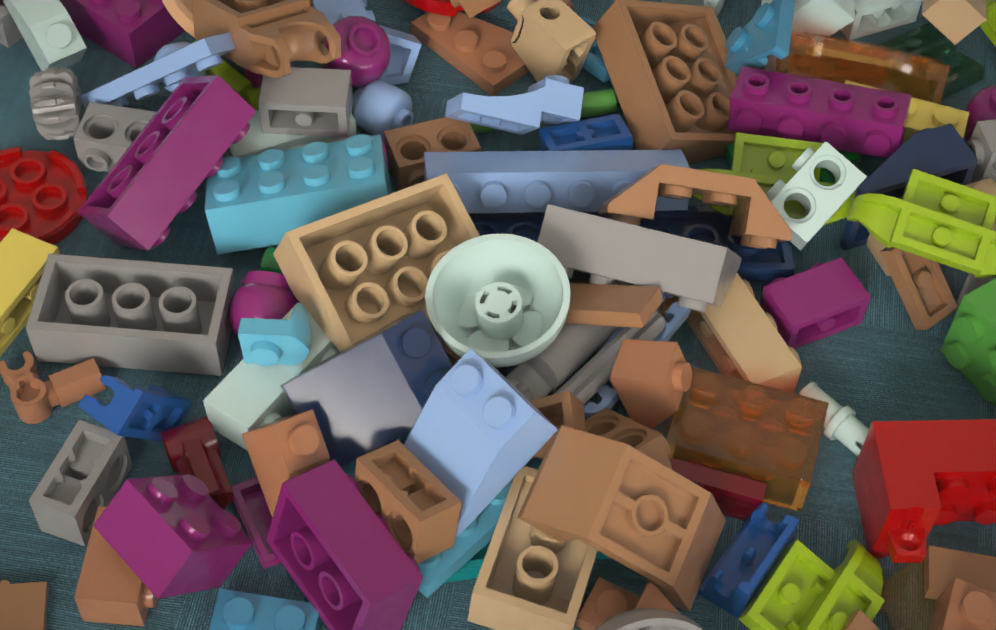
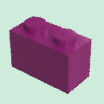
(815, 302)

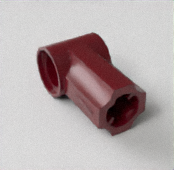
(195, 451)

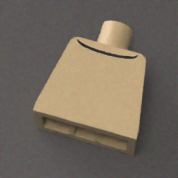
(550, 38)

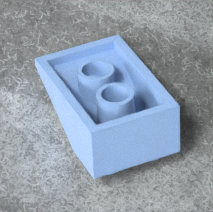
(477, 433)

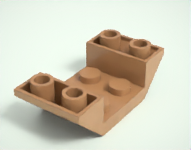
(752, 215)
(626, 510)

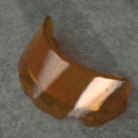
(866, 64)

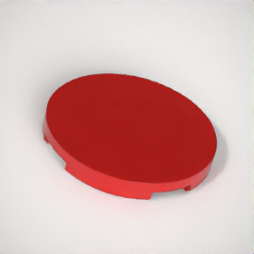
(40, 194)

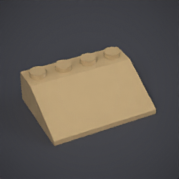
(373, 258)

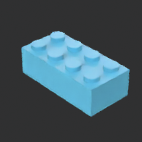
(270, 193)

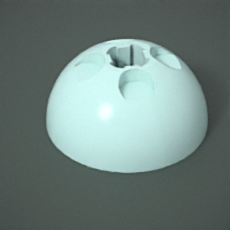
(500, 279)

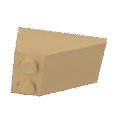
(528, 575)

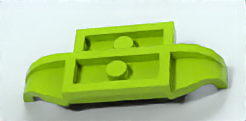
(768, 161)
(934, 222)
(810, 595)

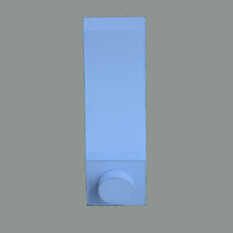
(547, 102)

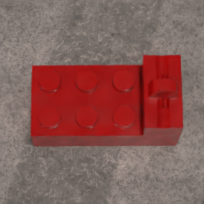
(922, 478)

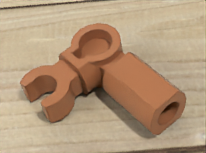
(36, 398)

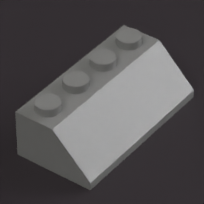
(639, 257)

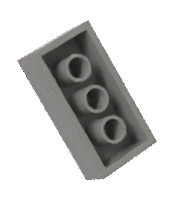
(132, 314)

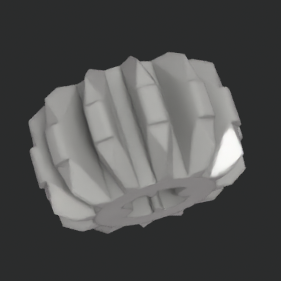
(56, 103)

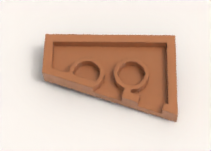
(473, 48)

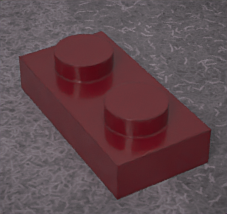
(734, 493)

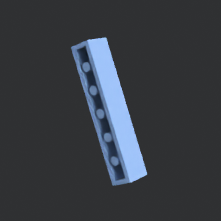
(537, 178)

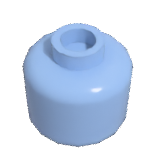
(381, 107)

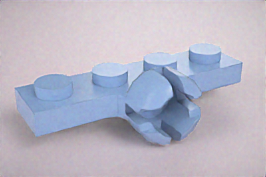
(169, 68)

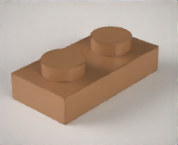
(920, 287)

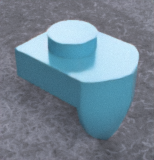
(276, 340)

